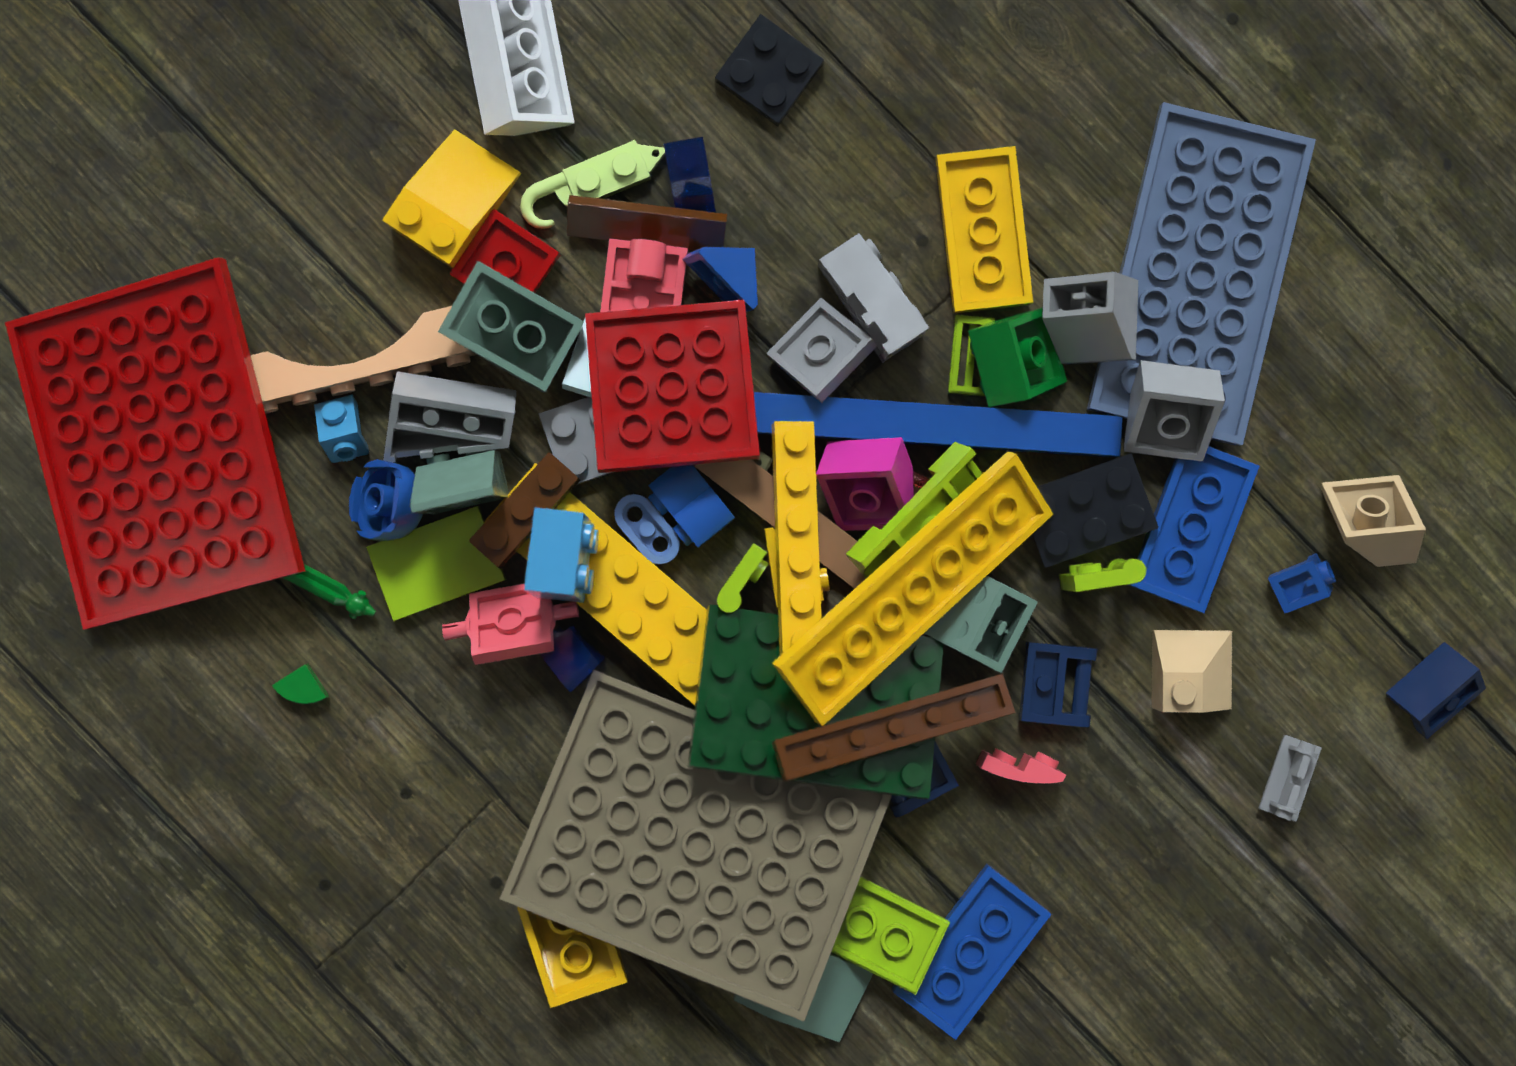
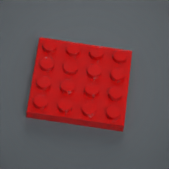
(671, 386)

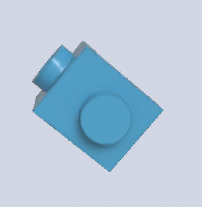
(340, 429)

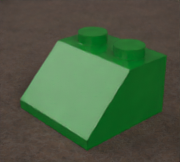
(1016, 358)

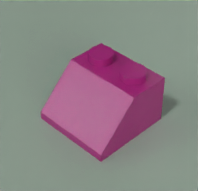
(865, 481)

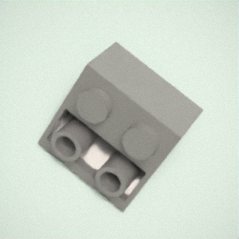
(1092, 317)

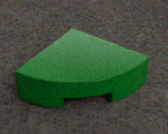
(301, 686)

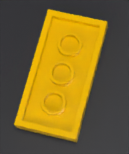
(984, 229)

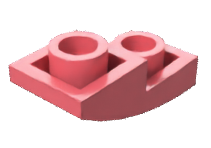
(1030, 769)

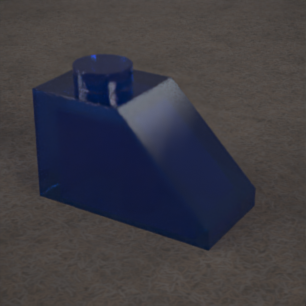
(690, 175)
(572, 657)

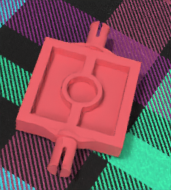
(509, 624)

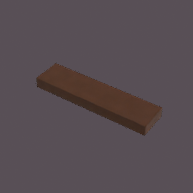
(628, 221)

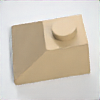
(1376, 518)
(1191, 670)

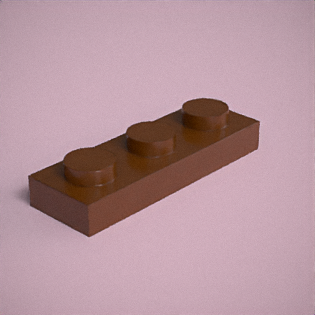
(513, 519)

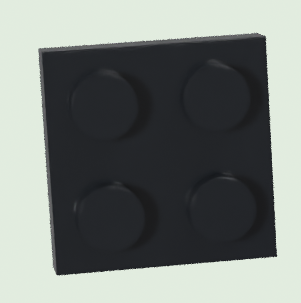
(769, 70)

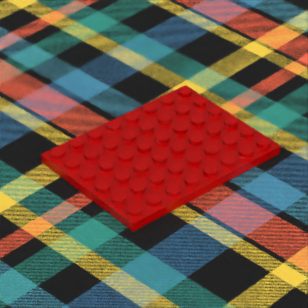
(155, 444)

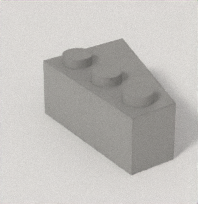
(873, 296)
(446, 416)

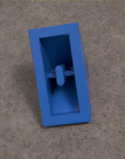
(727, 272)

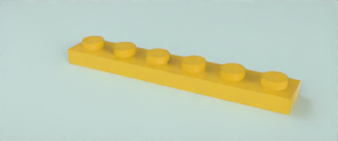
(796, 529)

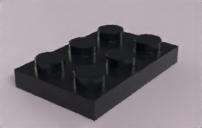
(1093, 510)

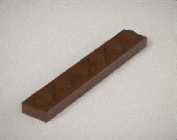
(892, 727)

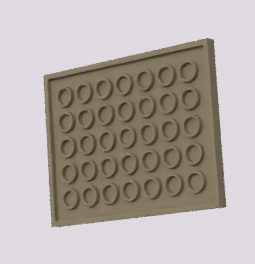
(691, 863)

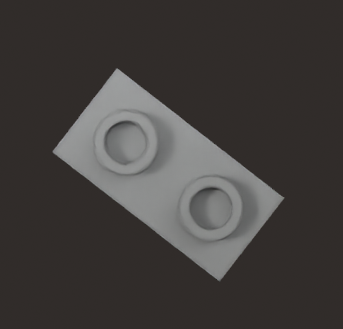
(1290, 778)

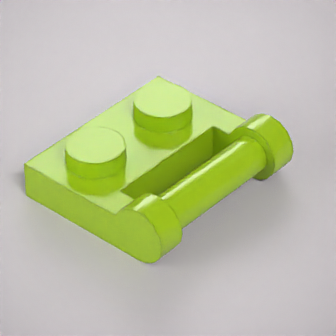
(749, 568)
(1092, 576)

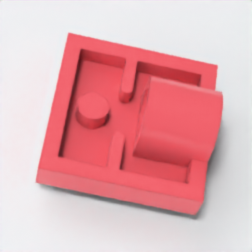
(643, 275)

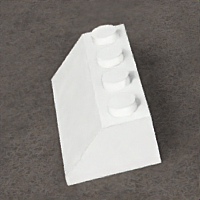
(516, 65)

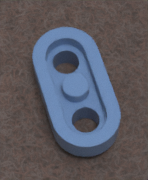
(647, 529)

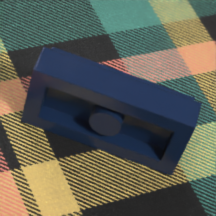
(1437, 689)

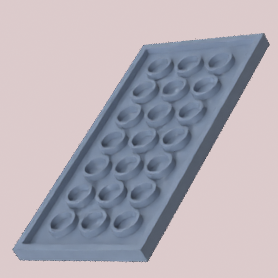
(1209, 254)

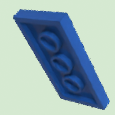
(1195, 527)
(981, 944)

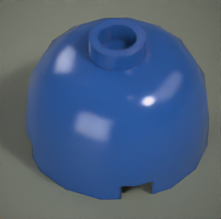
(383, 501)

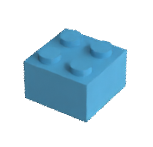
(561, 555)

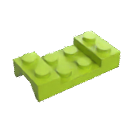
(951, 476)

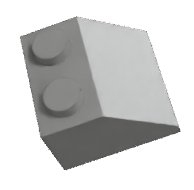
(1173, 410)

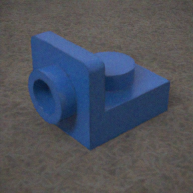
(1303, 583)

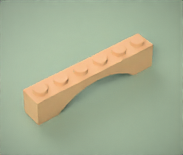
(413, 353)

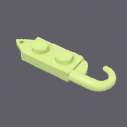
(594, 178)

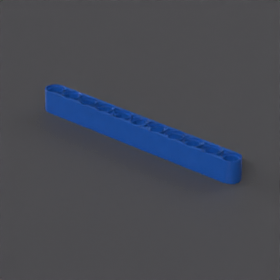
(945, 424)

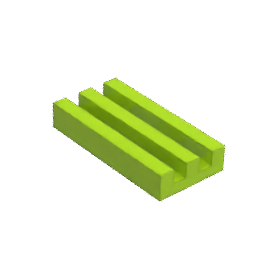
(967, 389)

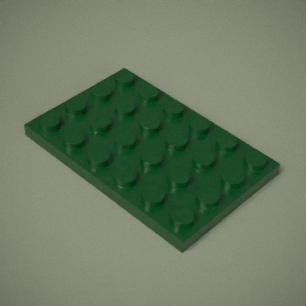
(748, 705)

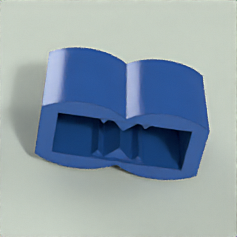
(691, 504)

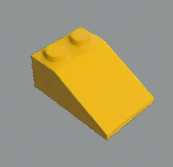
(451, 198)
(570, 960)

